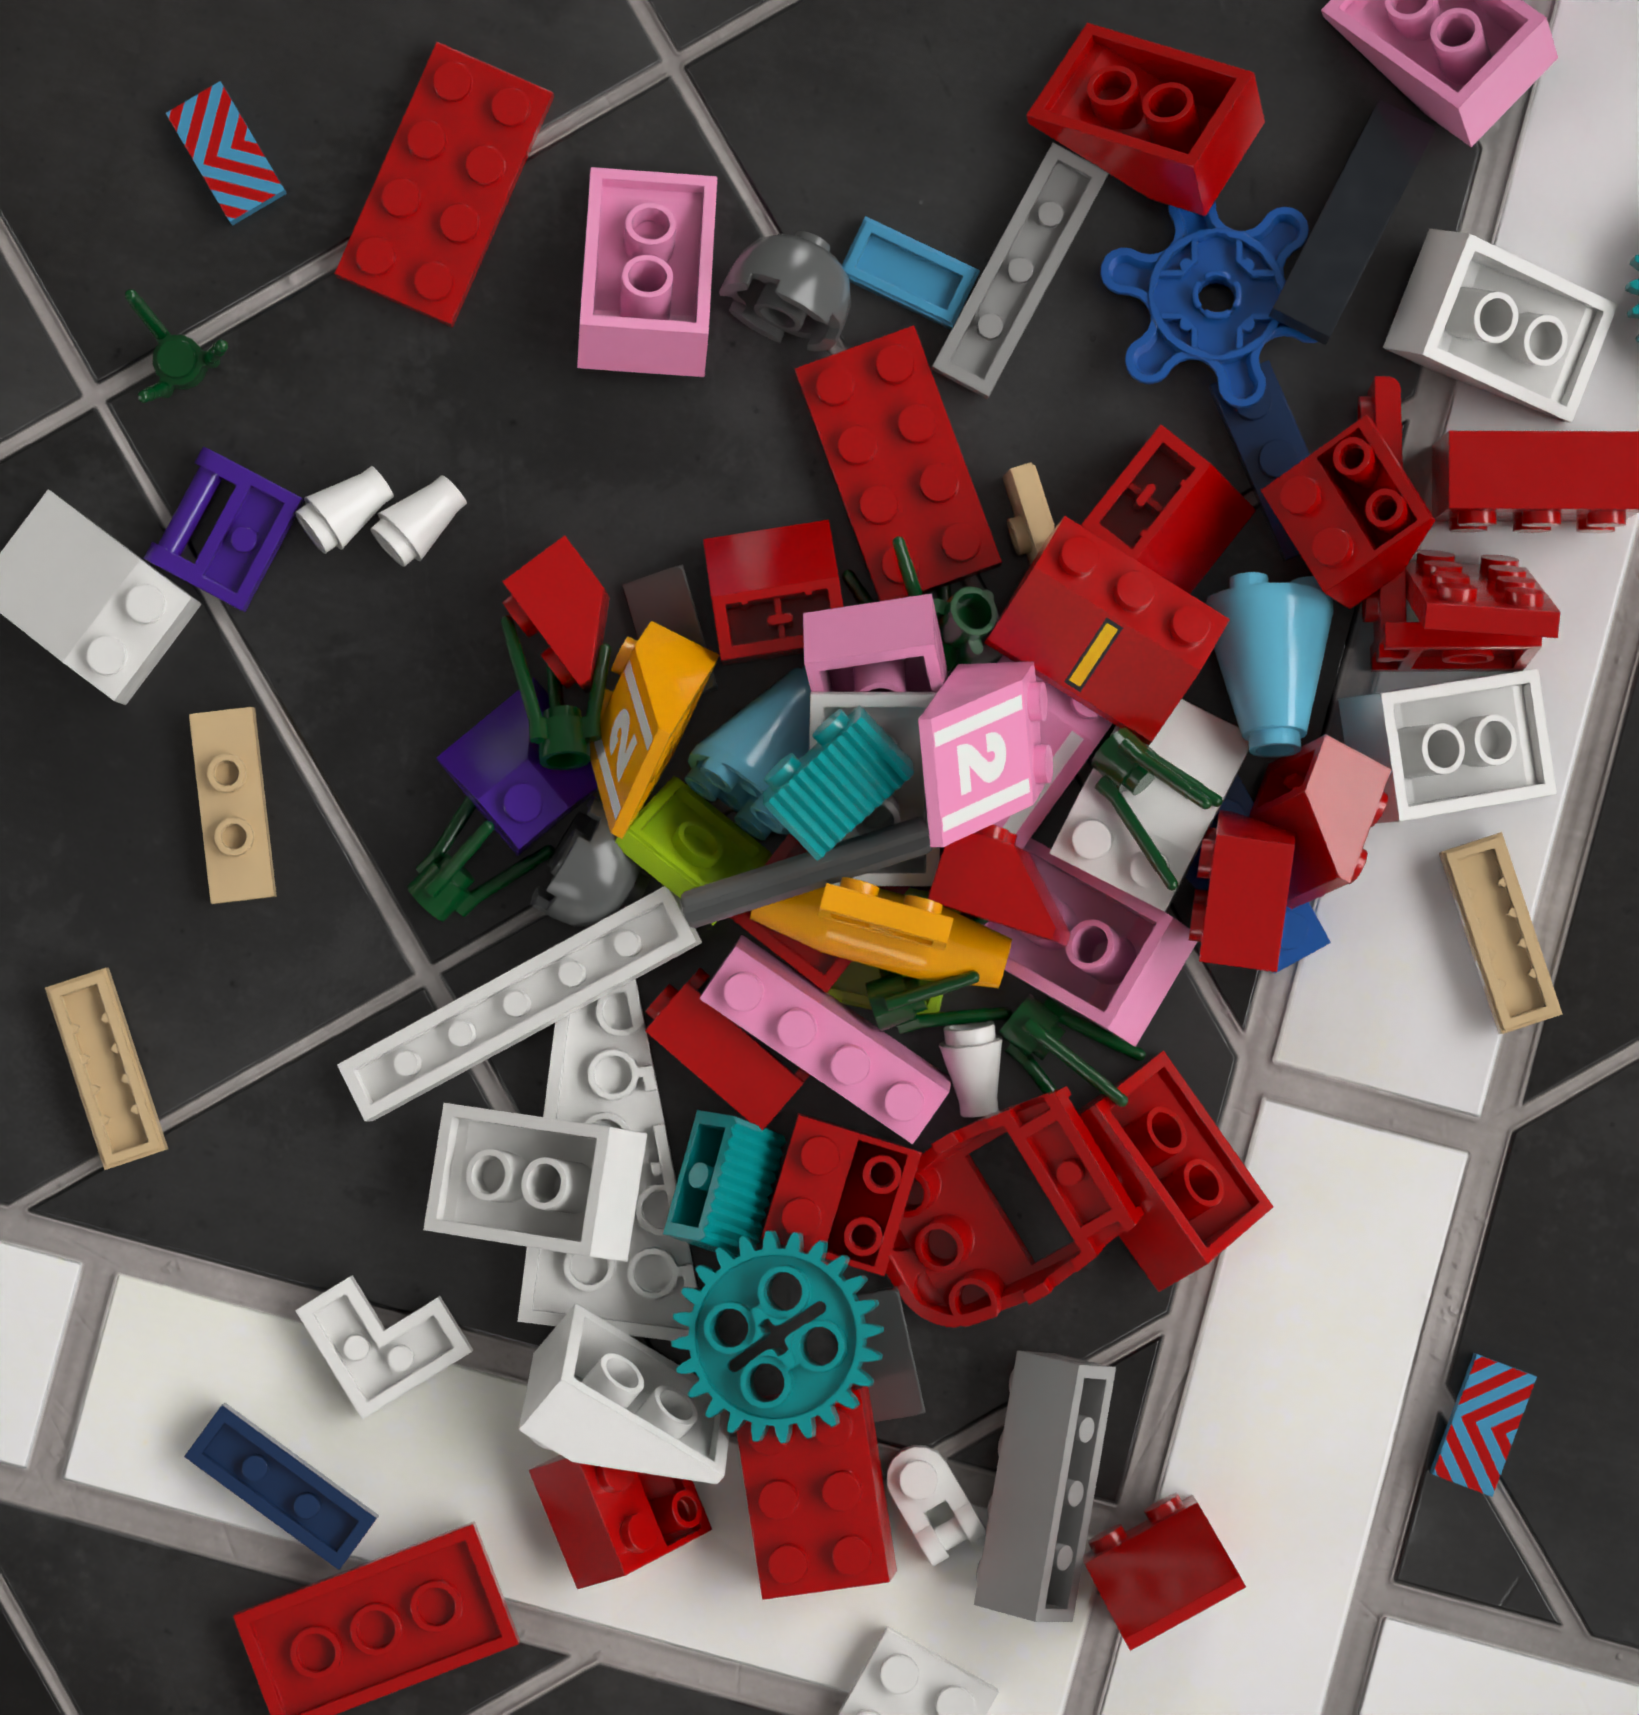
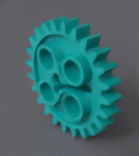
(808, 1385)

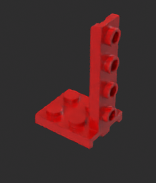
(1407, 645)

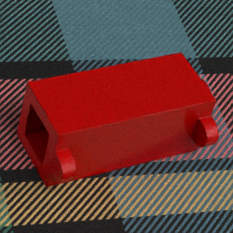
(722, 1053)

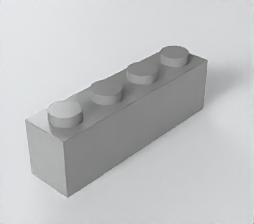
(1044, 1486)

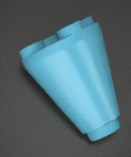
(1272, 657)
(747, 746)

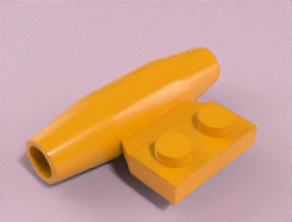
(890, 932)

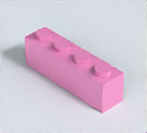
(827, 1039)

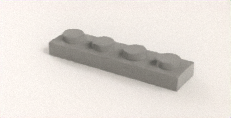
(1020, 270)

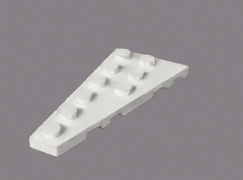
(608, 1078)

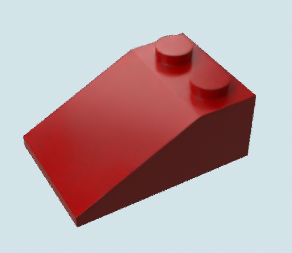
(1151, 115)
(1161, 1569)

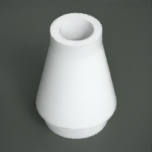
(343, 509)
(417, 521)
(973, 1064)

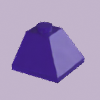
(505, 777)

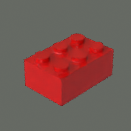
(1535, 479)
(818, 1505)

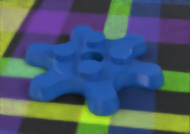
(1170, 283)

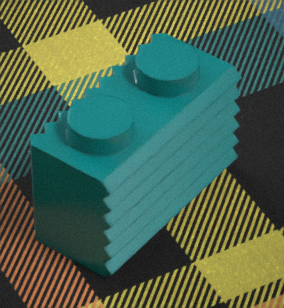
(836, 780)
(724, 1182)

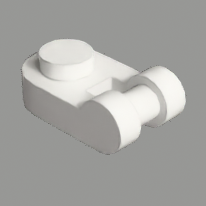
(919, 1482)

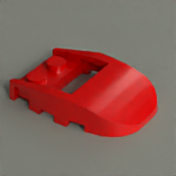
(959, 1242)

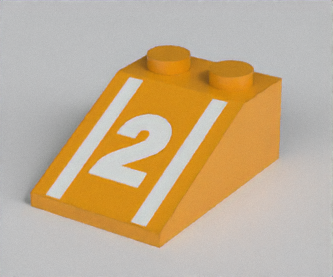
(646, 718)

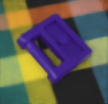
(242, 538)

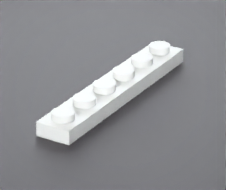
(518, 1003)

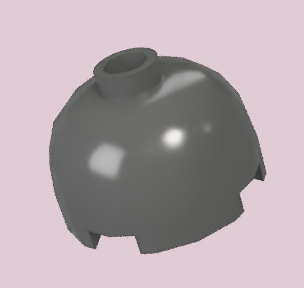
(790, 288)
(589, 873)

